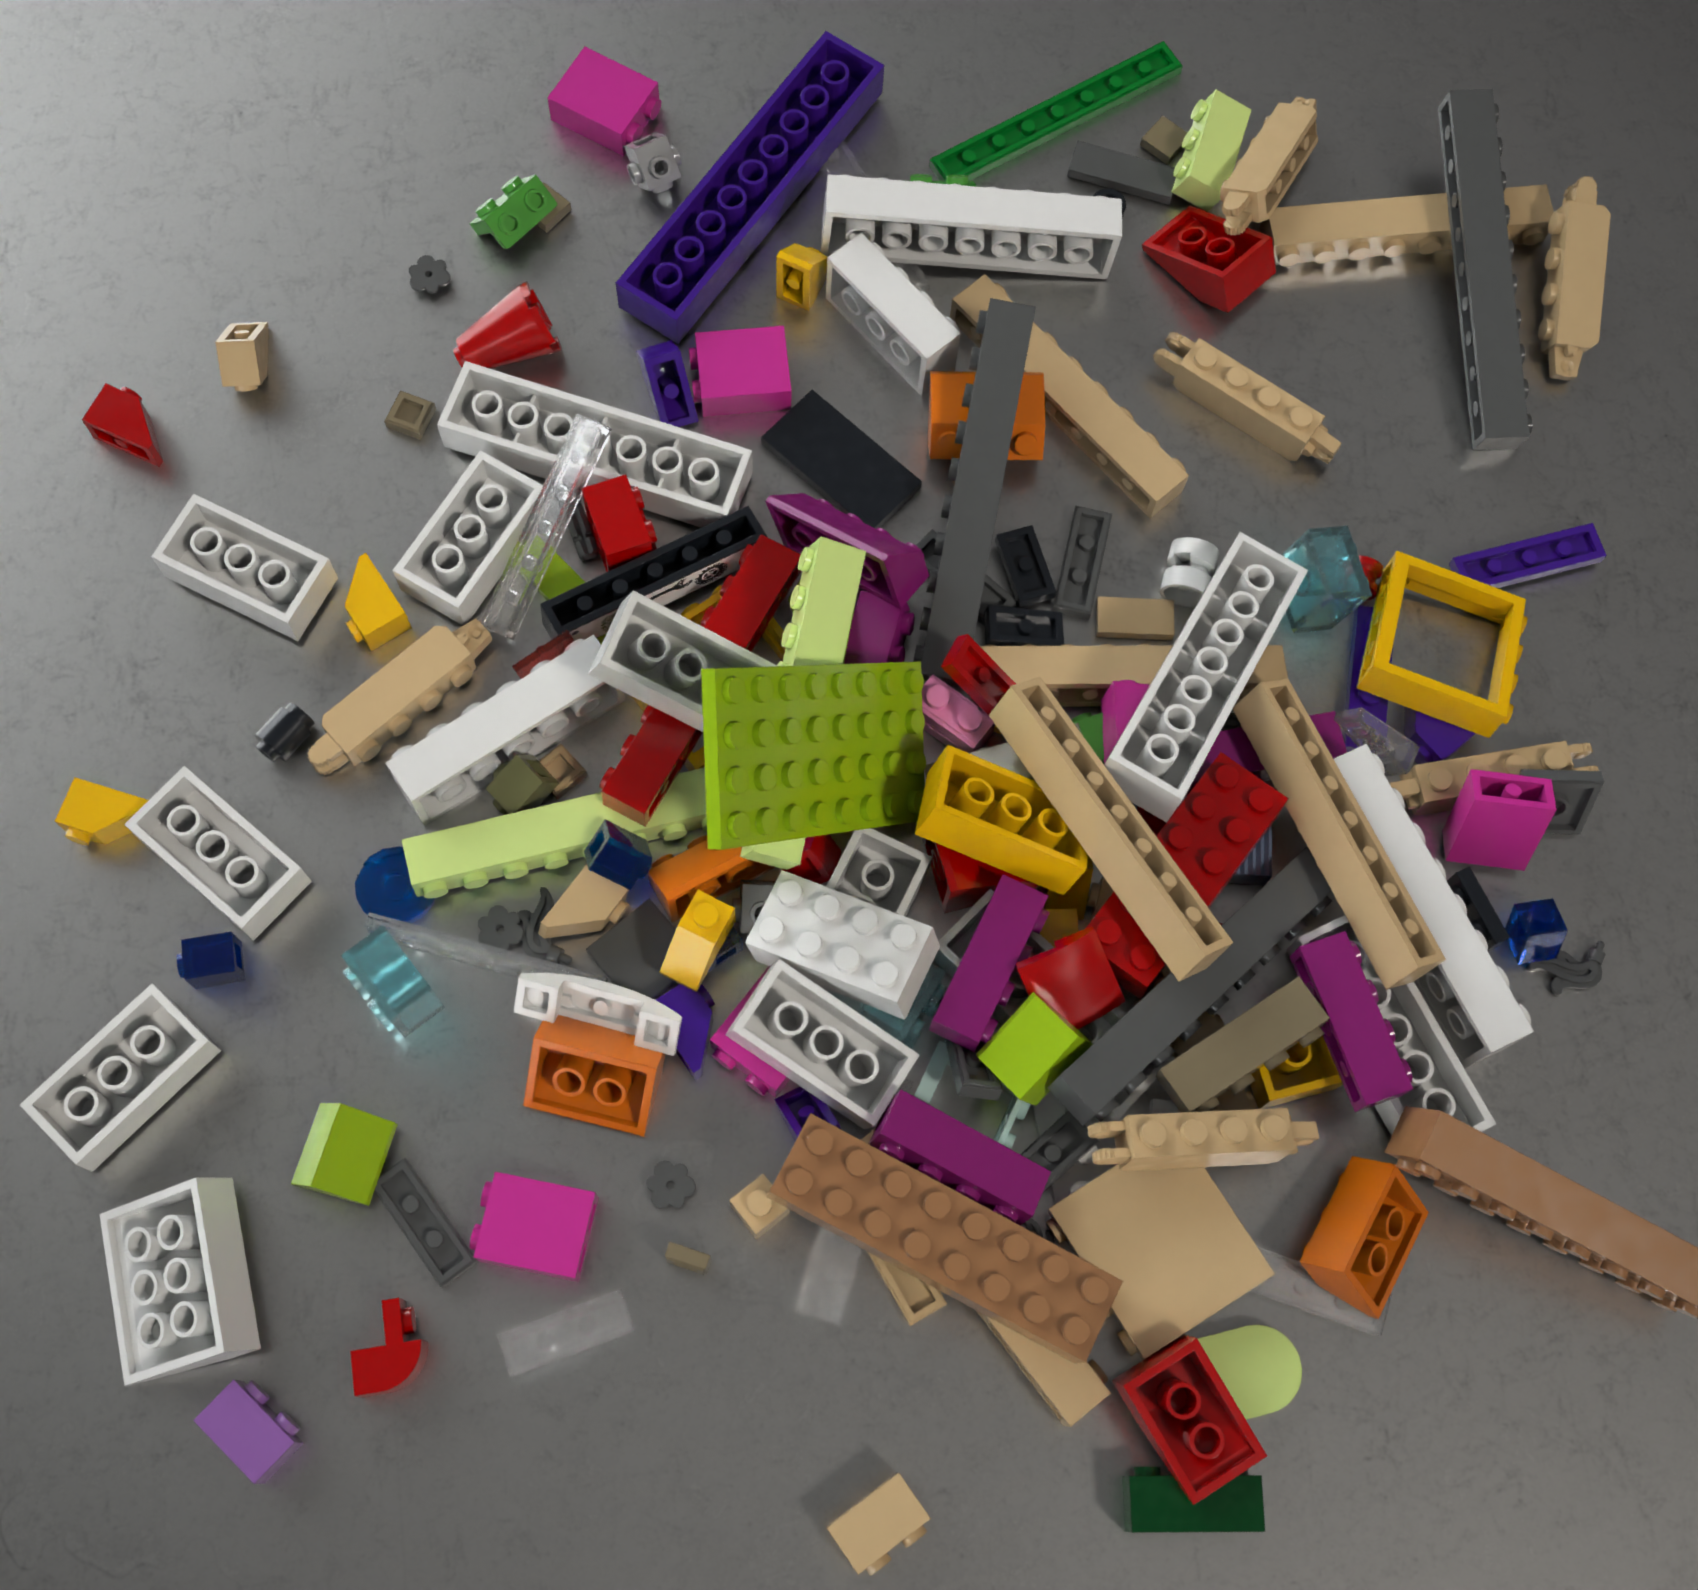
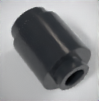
(284, 733)

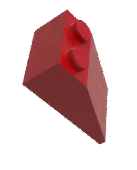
(1208, 261)
(1190, 1417)

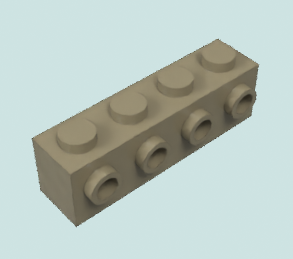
(1243, 1047)

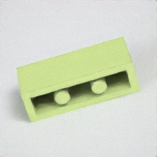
(1210, 149)

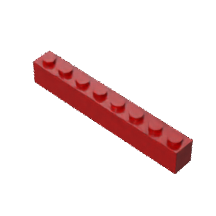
(663, 742)

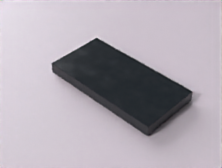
(841, 461)

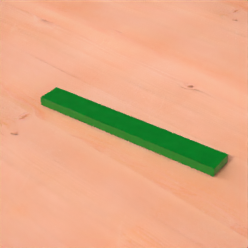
(1058, 114)

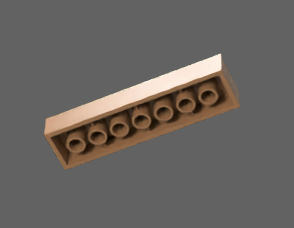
(1549, 1206)
(945, 1239)

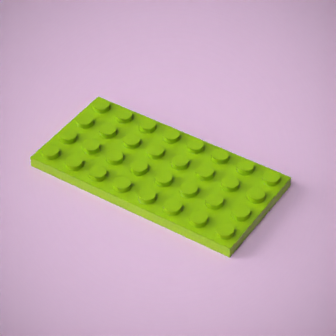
(811, 750)

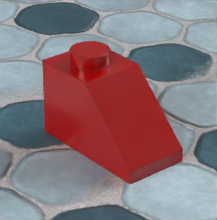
(123, 422)

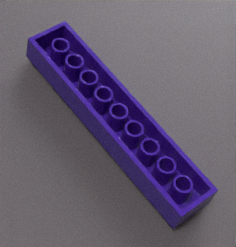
(750, 187)

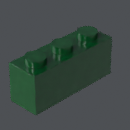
(1160, 1505)

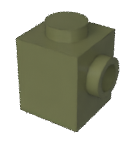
(520, 784)

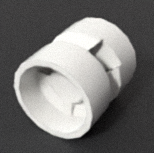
(1189, 570)

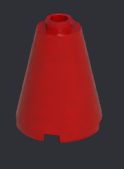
(508, 332)

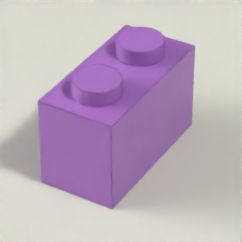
(250, 1430)

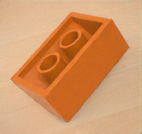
(947, 409)
(699, 868)
(592, 1075)
(1365, 1235)

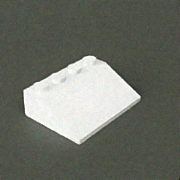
(179, 1280)

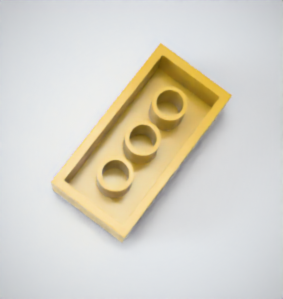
(998, 821)

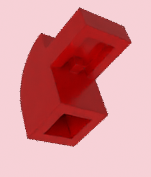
(392, 1365)

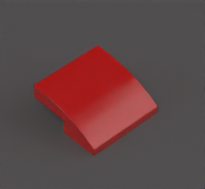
(1074, 978)

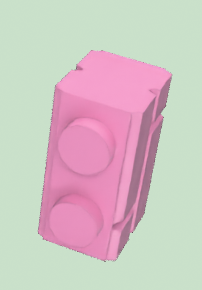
(954, 717)

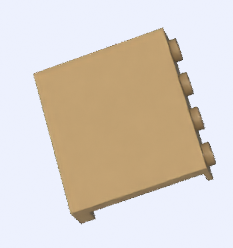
(1168, 1243)

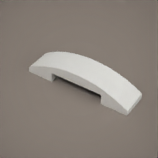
(601, 1004)

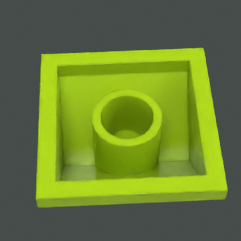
(1033, 1049)
(344, 1153)

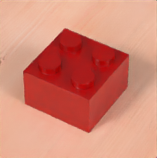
(618, 521)

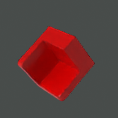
(818, 859)

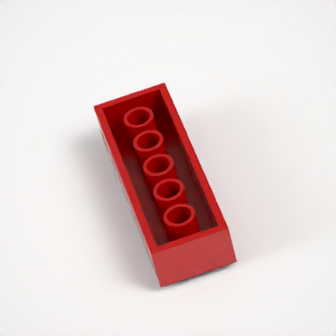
(1209, 843)

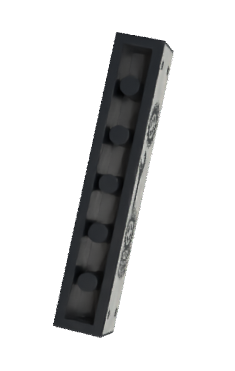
(658, 575)

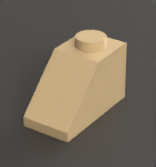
(243, 355)
(585, 906)

